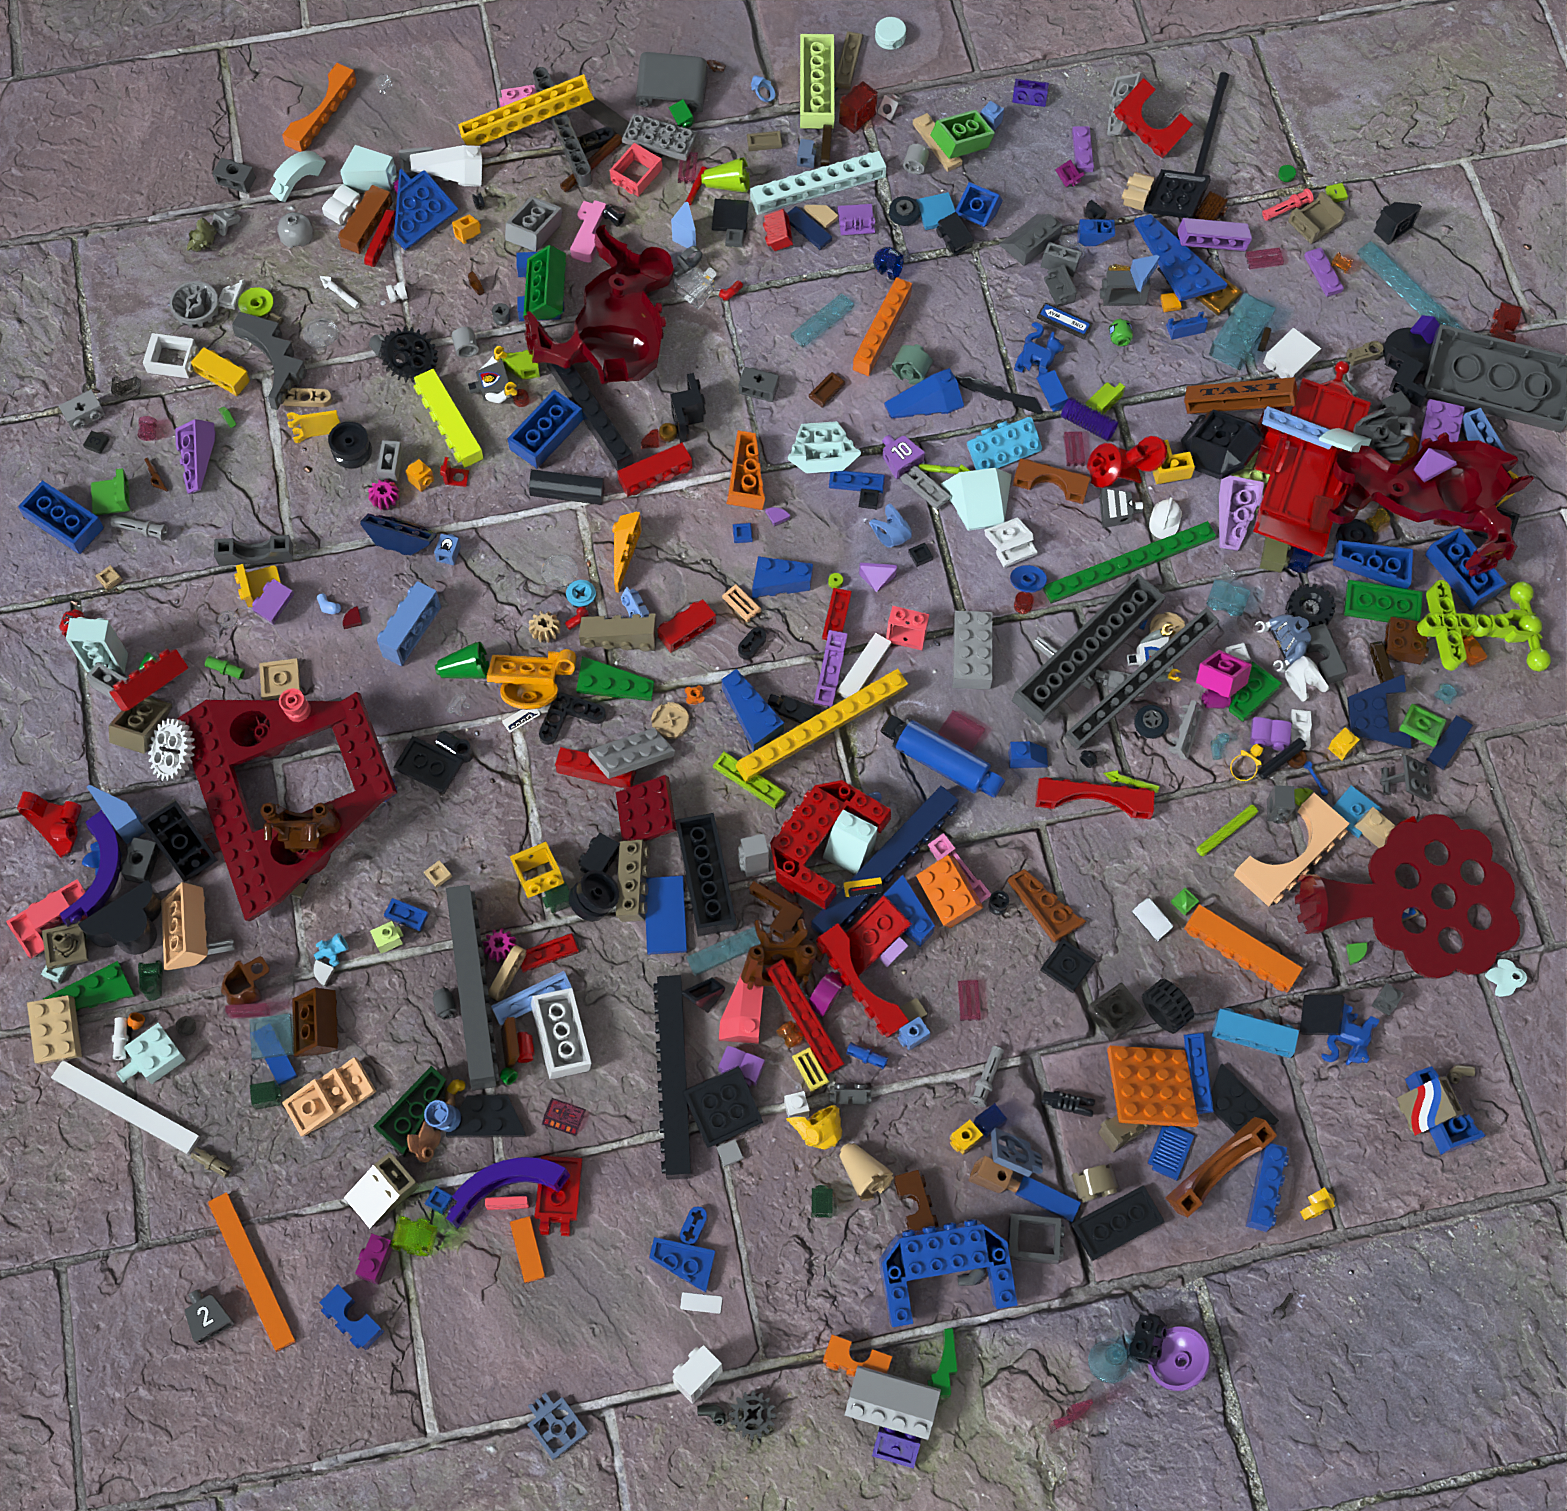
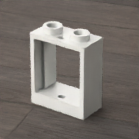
(160, 341)

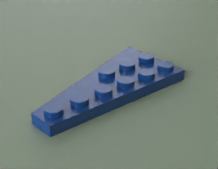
(1180, 266)

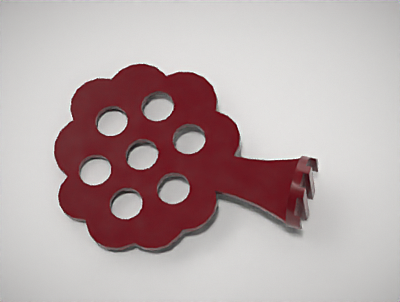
(1331, 902)

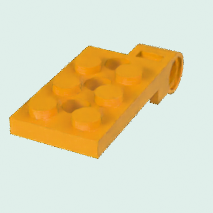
(531, 669)

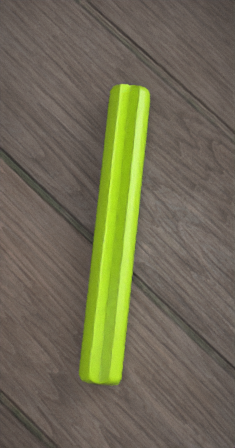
(1227, 830)

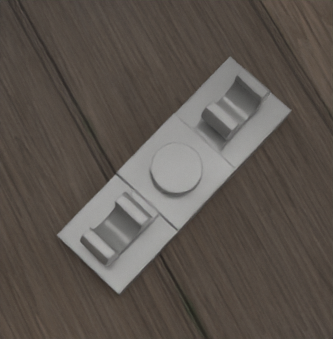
(1187, 729)

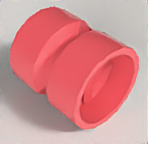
(294, 705)

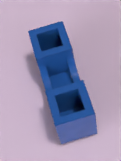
(363, 1332)

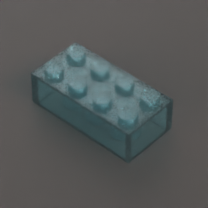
(1242, 331)

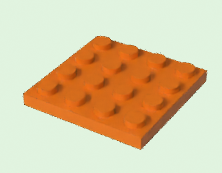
(1152, 1086)

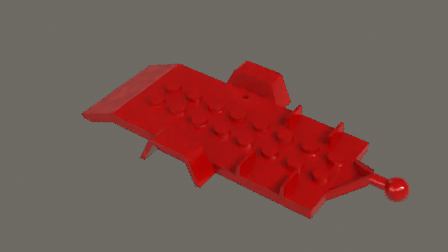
(1305, 469)

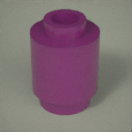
(1214, 700)

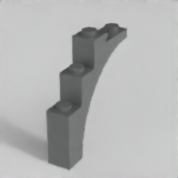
(267, 337)

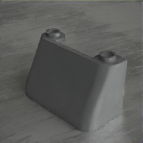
(672, 79)

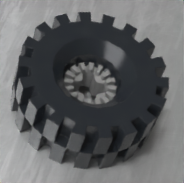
(1312, 598)

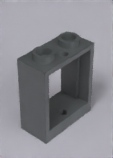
(1126, 297)
(1013, 1231)

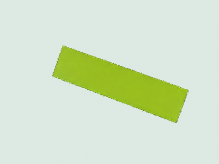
(757, 786)

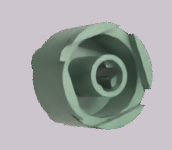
(911, 364)

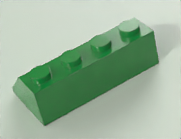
(545, 283)

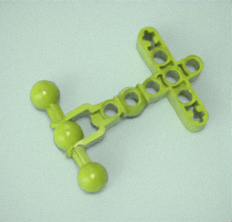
(1452, 626)

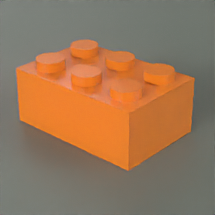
(949, 891)

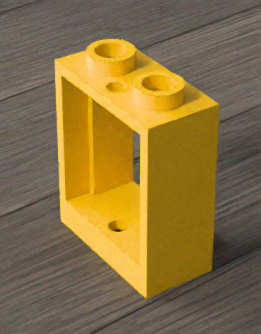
(541, 855)

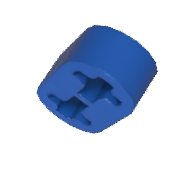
(688, 1224)

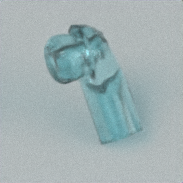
(1216, 745)

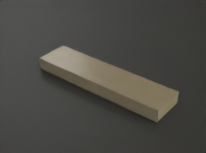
(848, 60)

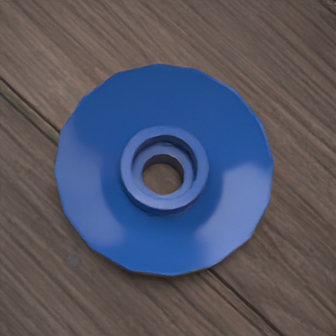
(1028, 578)

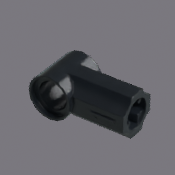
(454, 745)

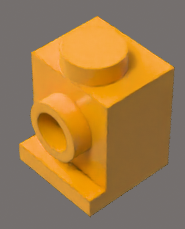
(466, 228)

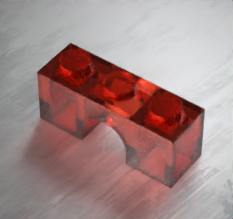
(1506, 318)

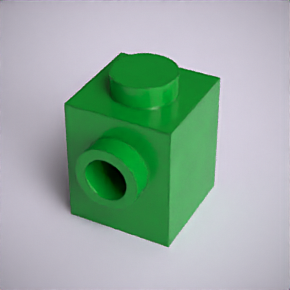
(682, 114)

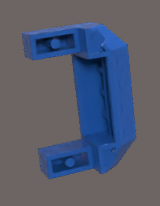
(943, 1252)

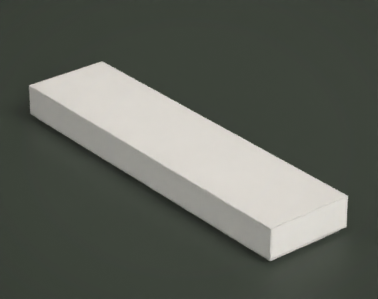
(864, 666)

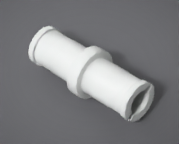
(120, 1038)

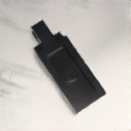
(793, 708)

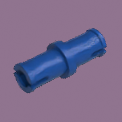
(867, 1055)

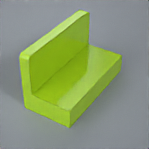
(1106, 397)

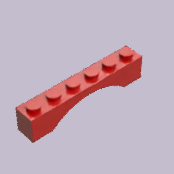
(1134, 802)
(885, 1014)

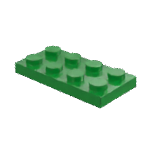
(1381, 602)

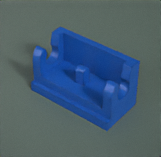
(1187, 327)
(1053, 390)

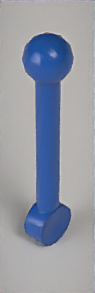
(1308, 765)

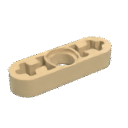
(309, 403)
(507, 973)

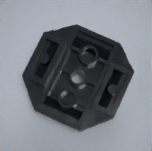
(1221, 443)

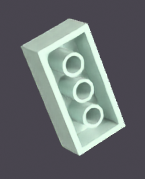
(96, 642)

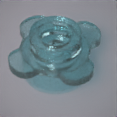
(1445, 688)

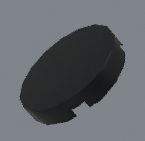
(1355, 532)

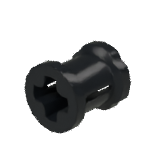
(613, 215)

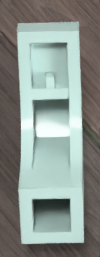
(293, 170)

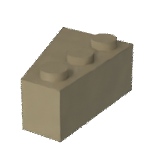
(1119, 1134)

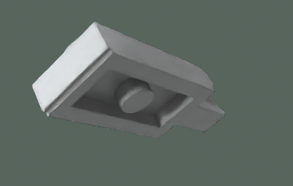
(1112, 679)

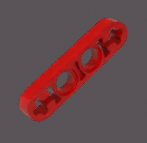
(380, 238)

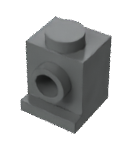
(1387, 999)

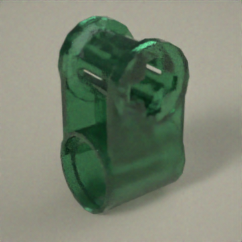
(150, 975)

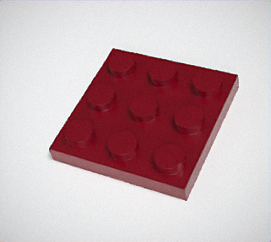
(646, 810)

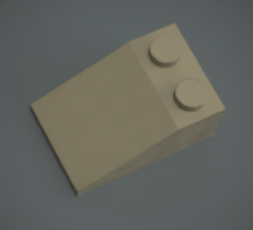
(136, 726)

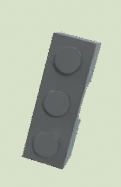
(1332, 668)

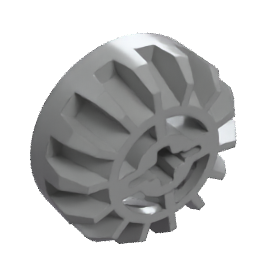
(192, 298)

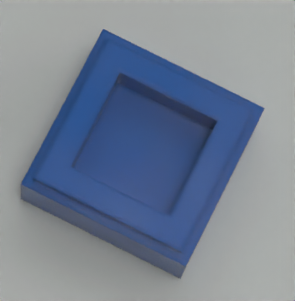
(742, 533)
(439, 1200)

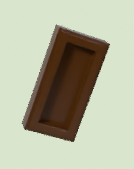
(827, 389)

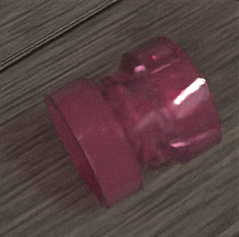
(147, 428)

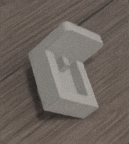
(223, 219)

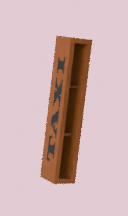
(1241, 395)

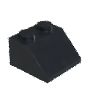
(1396, 220)

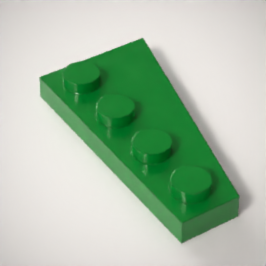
(605, 680)
(98, 988)

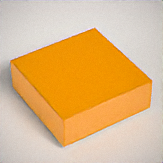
(1170, 302)

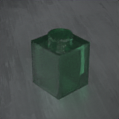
(557, 898)
(265, 1095)
(821, 1202)

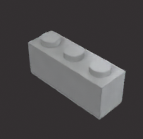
(753, 855)

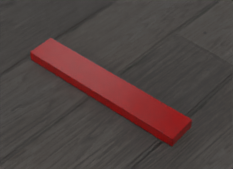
(804, 1016)

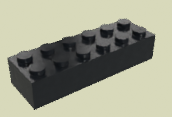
(705, 874)

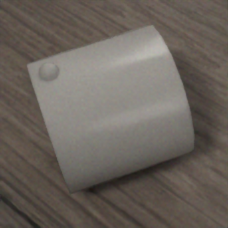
(916, 159)
(464, 342)

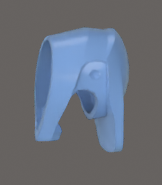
(896, 527)

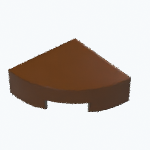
(475, 283)

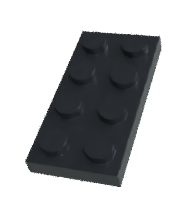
(1117, 1223)

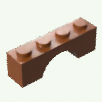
(1032, 473)

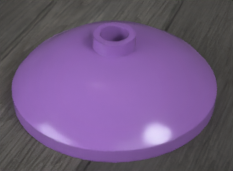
(1181, 1345)

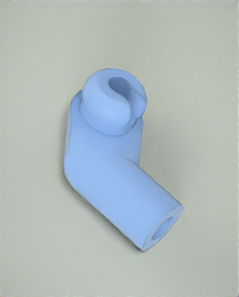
(328, 607)

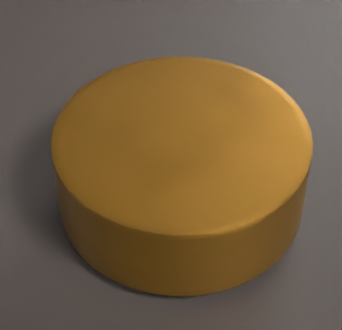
(668, 432)

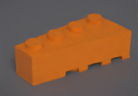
(745, 477)

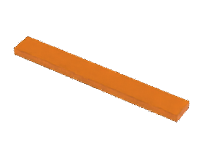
(251, 1272)

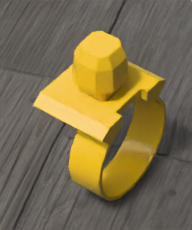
(1256, 751)
(1319, 1202)

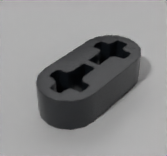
(754, 645)

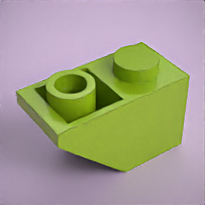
(521, 365)

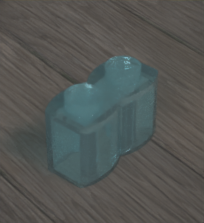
(1228, 598)

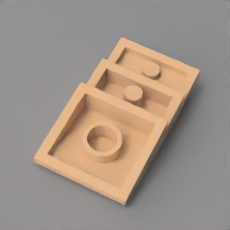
(329, 1097)

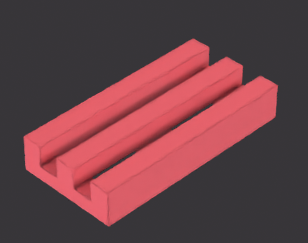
(501, 1203)

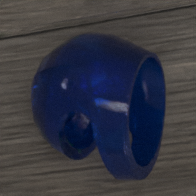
(888, 260)

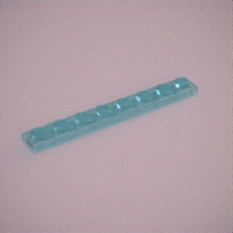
(1403, 284)

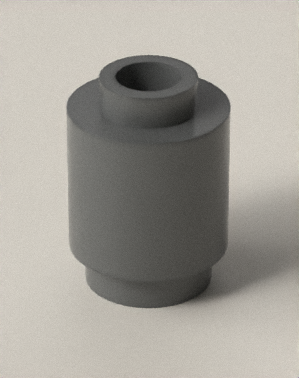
(375, 344)
(444, 1003)

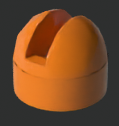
(135, 1020)

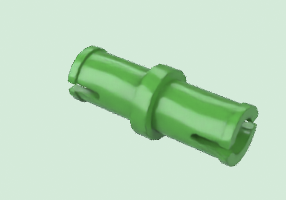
(224, 667)

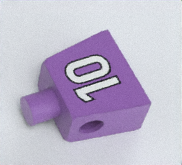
(901, 454)

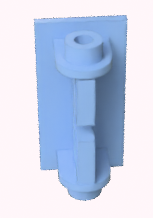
(631, 600)

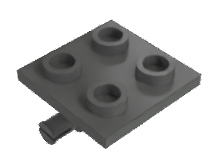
(1414, 775)

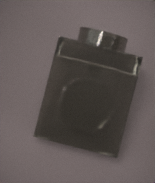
(127, 388)

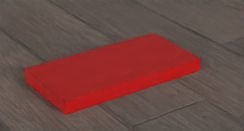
(875, 933)

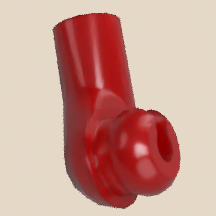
(735, 288)

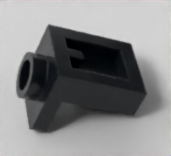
(1094, 211)

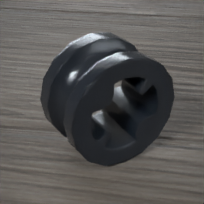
(478, 200)

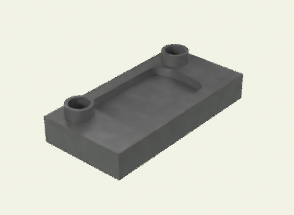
(1498, 378)

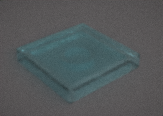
(271, 1036)

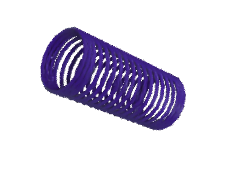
(1106, 425)

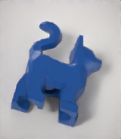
(1038, 354)
(1354, 1035)

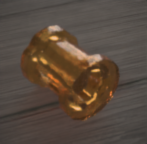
(1342, 262)

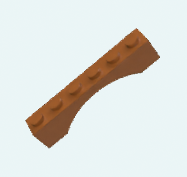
(1194, 1189)

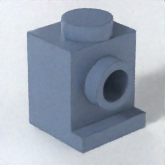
(806, 153)

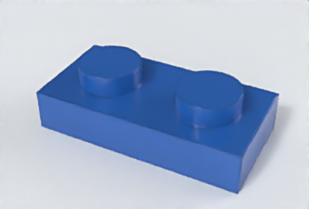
(406, 914)

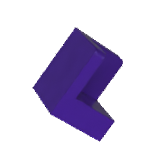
(1426, 327)

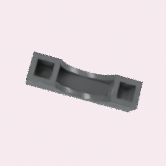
(232, 552)

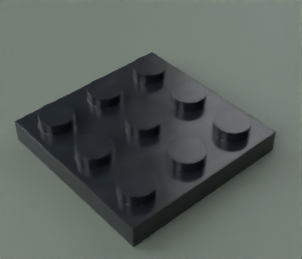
(1177, 194)
(722, 1106)

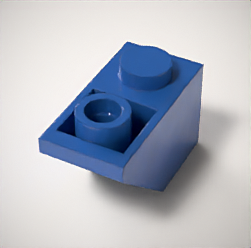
(1095, 232)

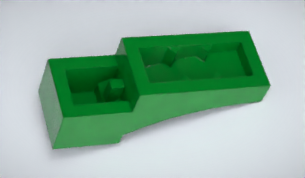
(947, 1365)

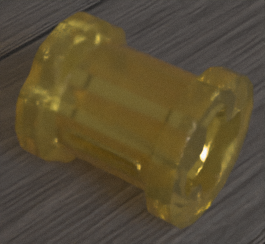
(1378, 519)

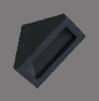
(705, 993)

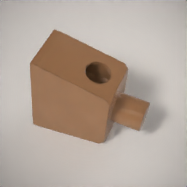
(986, 1174)

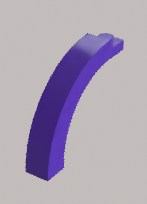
(107, 873)
(500, 1175)

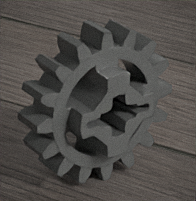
(759, 1422)

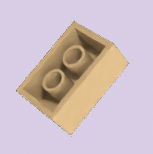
(54, 1029)

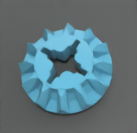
(579, 586)

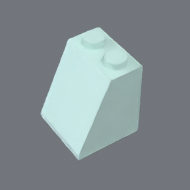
(368, 168)
(850, 842)

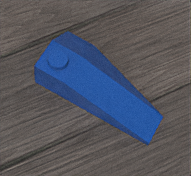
(932, 395)

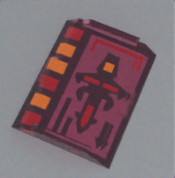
(563, 1116)

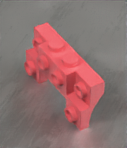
(43, 915)

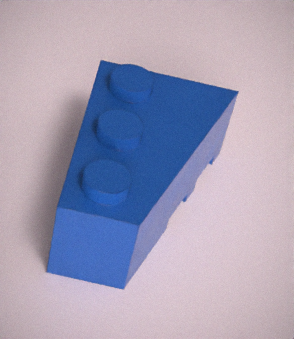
(908, 904)

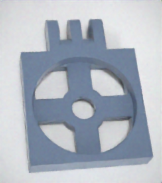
(1001, 1156)
(545, 1411)

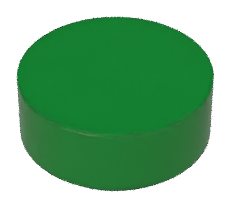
(1286, 173)

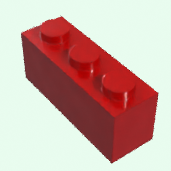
(686, 625)

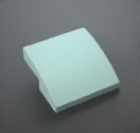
(1344, 439)

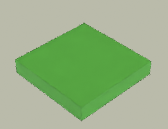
(1422, 725)

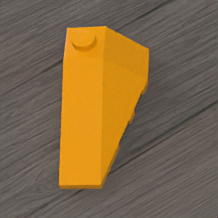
(626, 536)

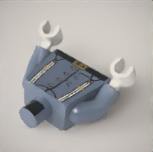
(1291, 637)

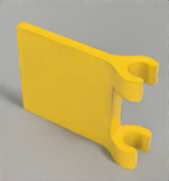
(312, 424)

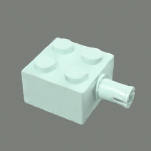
(151, 1055)

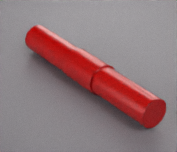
(696, 186)

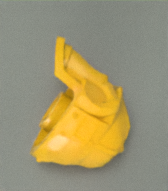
(821, 1129)

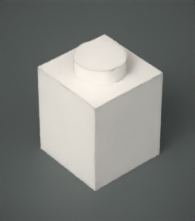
(796, 1105)

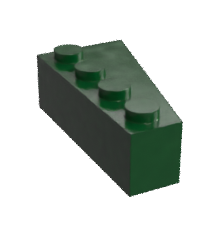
(408, 1112)

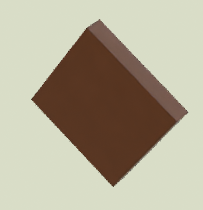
(510, 1042)

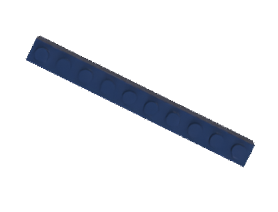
(890, 858)

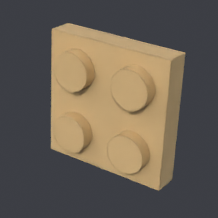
(278, 677)

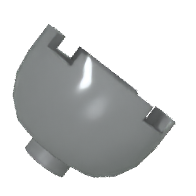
(295, 229)

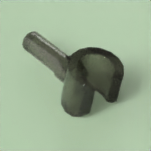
(1283, 1306)

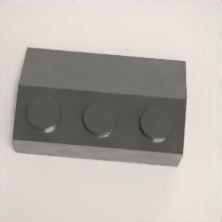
(1032, 238)

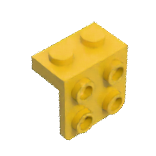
(254, 582)

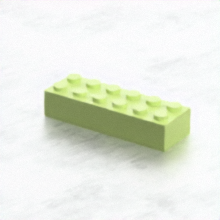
(816, 80)

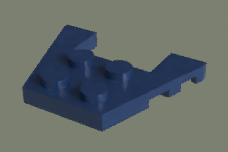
(1370, 715)

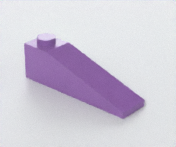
(195, 444)

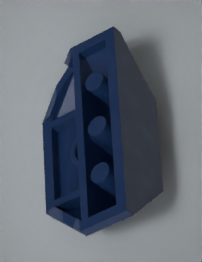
(397, 534)

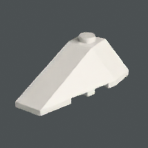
(454, 163)

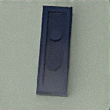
(808, 228)
(1449, 742)

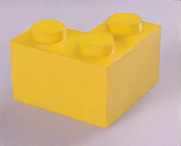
(1175, 467)

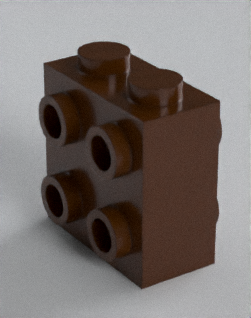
(1404, 641)

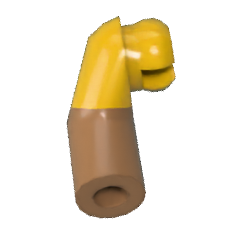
(450, 1092)

